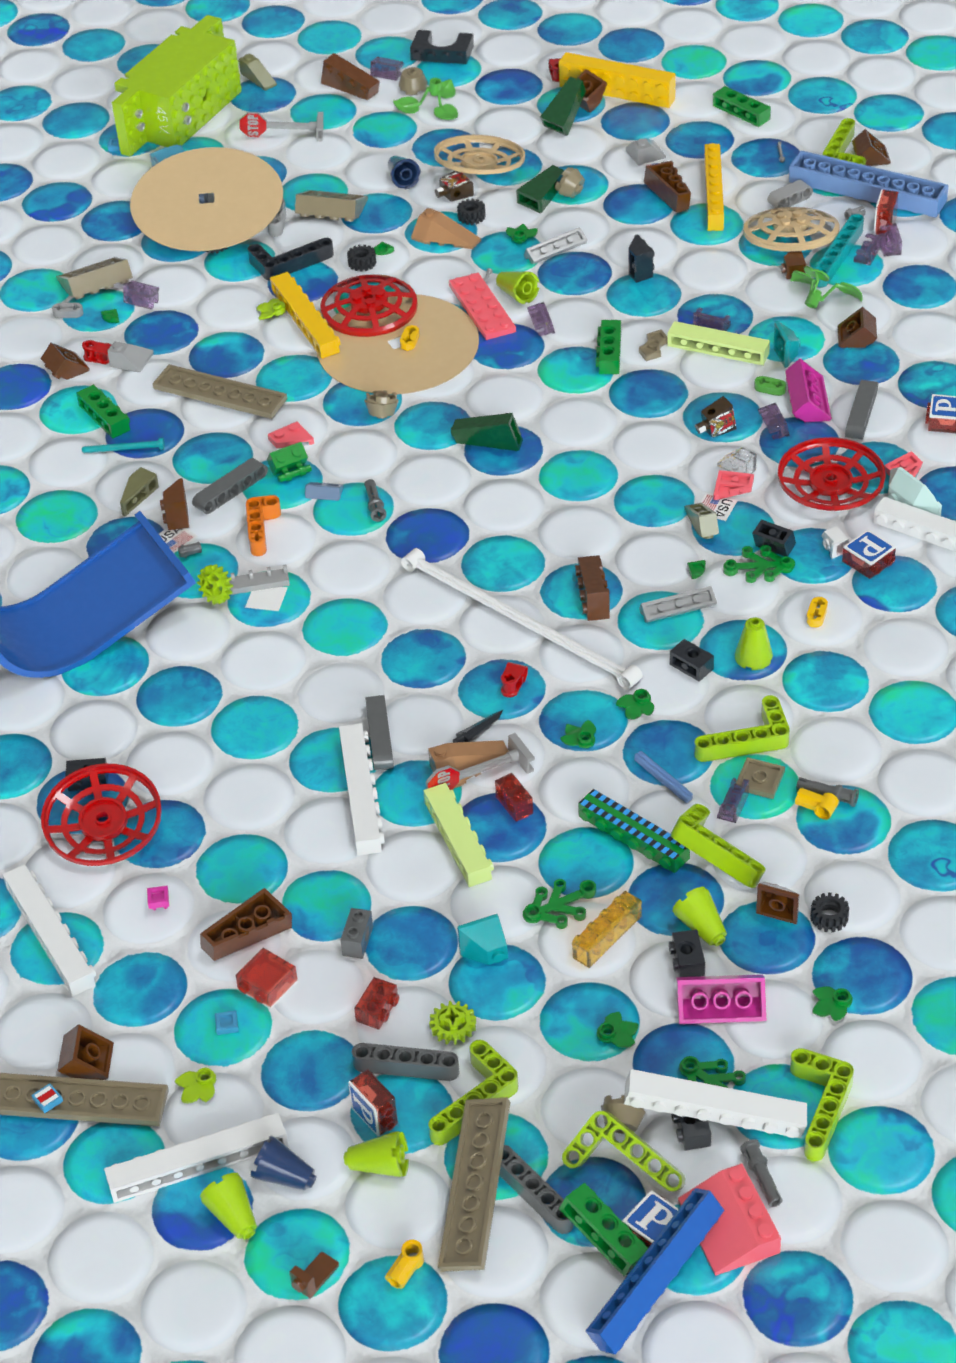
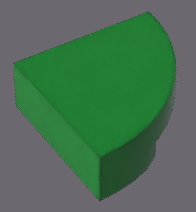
(383, 249)
(110, 316)
(696, 568)

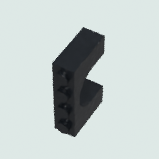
(457, 53)

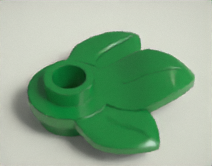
(521, 233)
(636, 704)
(580, 736)
(832, 1002)
(619, 1031)

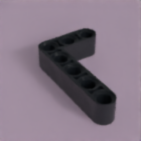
(290, 261)

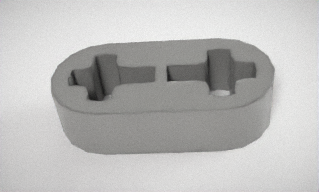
(67, 310)

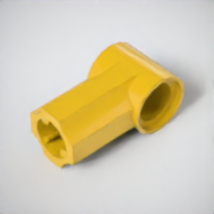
(822, 805)
(405, 1265)

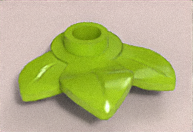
(271, 308)
(195, 1085)

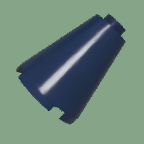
(404, 172)
(282, 1166)

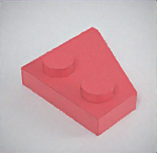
(290, 435)
(909, 462)
(732, 484)

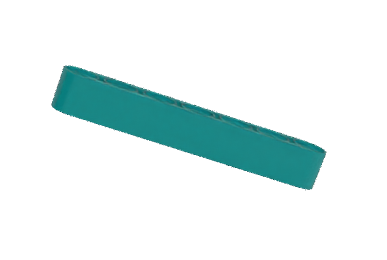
(840, 247)

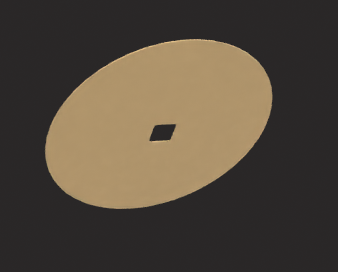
(169, 208)
(443, 350)

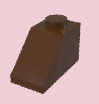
(793, 261)

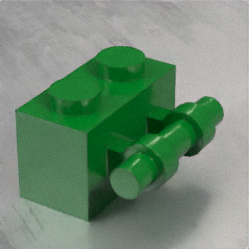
(289, 458)

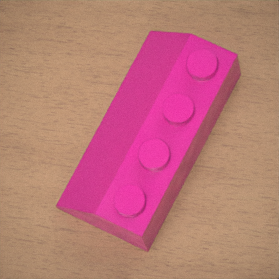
(807, 393)
(721, 999)

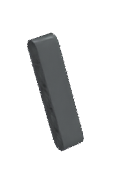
(861, 409)
(229, 486)
(379, 732)
(406, 1061)
(537, 1197)

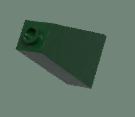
(564, 107)
(540, 190)
(489, 431)

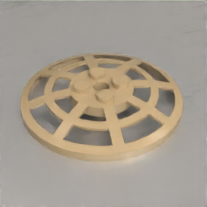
(478, 159)
(791, 223)

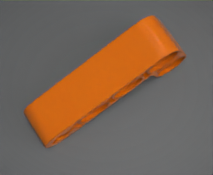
(257, 511)

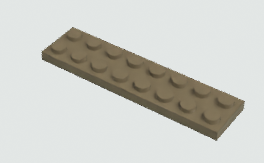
(220, 391)
(85, 1099)
(474, 1185)

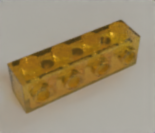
(606, 929)

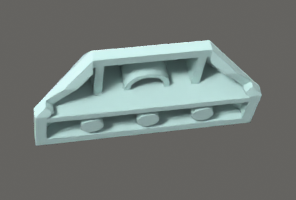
(910, 491)

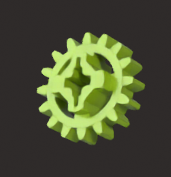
(215, 584)
(442, 1025)

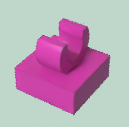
(158, 897)

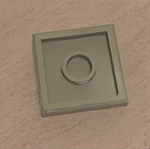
(762, 776)

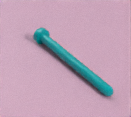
(125, 446)

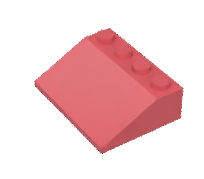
(744, 1228)

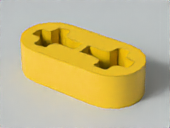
(409, 337)
(814, 611)

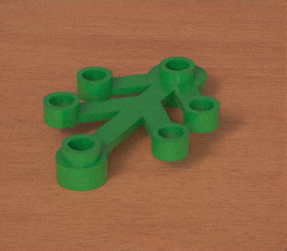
(781, 564)
(535, 912)
(699, 1068)

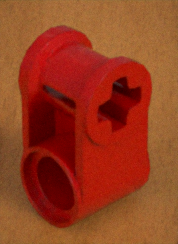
(554, 69)
(97, 352)
(513, 678)

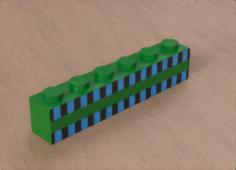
(633, 830)

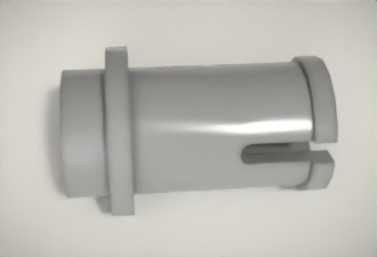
(849, 212)

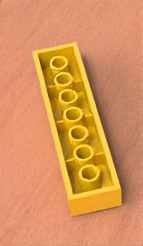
(623, 79)

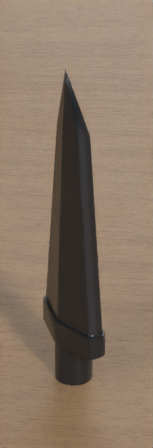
(471, 732)

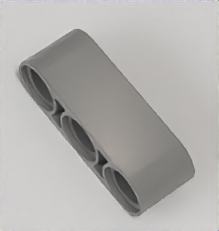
(790, 194)
(277, 225)

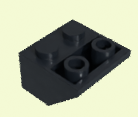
(640, 259)

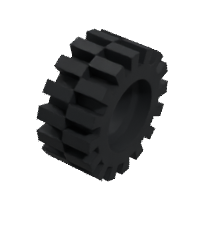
(471, 211)
(361, 257)
(829, 903)

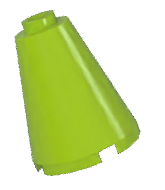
(519, 285)
(754, 645)
(700, 913)
(380, 1155)
(231, 1205)

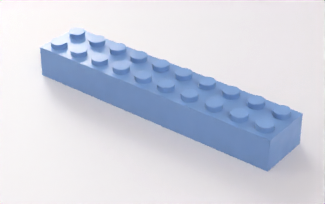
(867, 182)

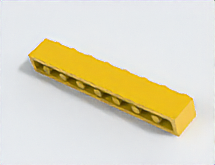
(714, 188)
(305, 315)

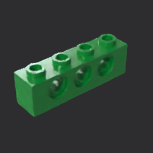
(741, 106)
(609, 347)
(103, 411)
(591, 1216)

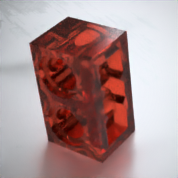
(514, 797)
(376, 1003)

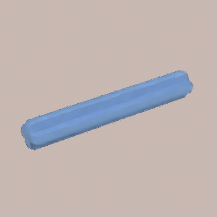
(663, 776)

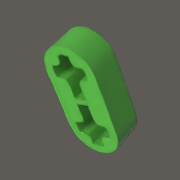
(770, 385)

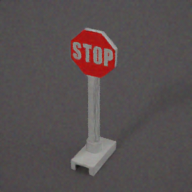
(254, 125)
(517, 752)

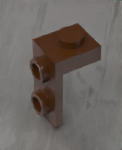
(314, 1276)

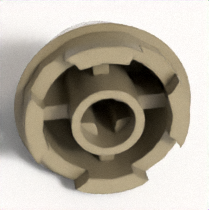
(412, 81)
(570, 183)
(381, 403)
(626, 1114)

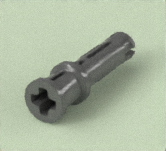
(370, 486)
(843, 794)
(758, 1164)

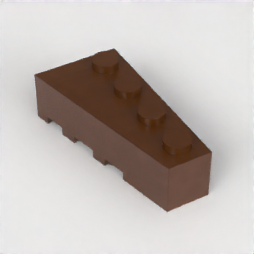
(348, 78)
(668, 185)
(594, 588)
(246, 925)

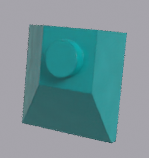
(785, 343)
(483, 940)

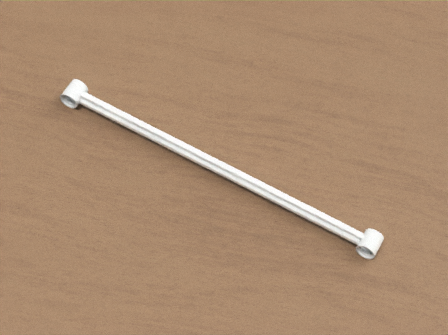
(626, 677)

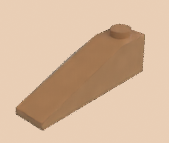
(438, 228)
(465, 755)

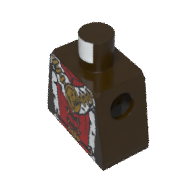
(455, 186)
(717, 418)

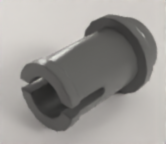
(190, 549)

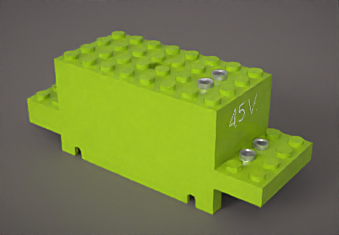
(177, 87)

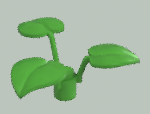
(436, 88)
(814, 295)

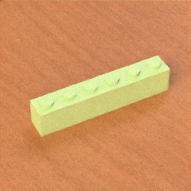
(718, 343)
(458, 834)

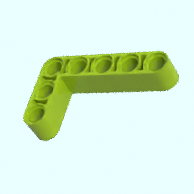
(841, 140)
(746, 741)
(714, 849)
(838, 1079)
(500, 1081)
(625, 1147)

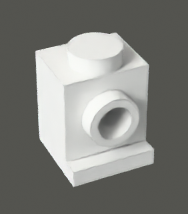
(834, 541)

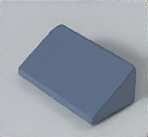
(323, 491)

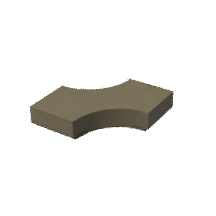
(652, 347)

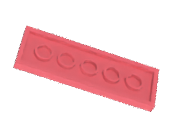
(482, 306)

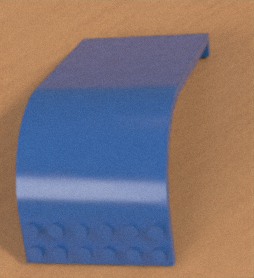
(92, 604)

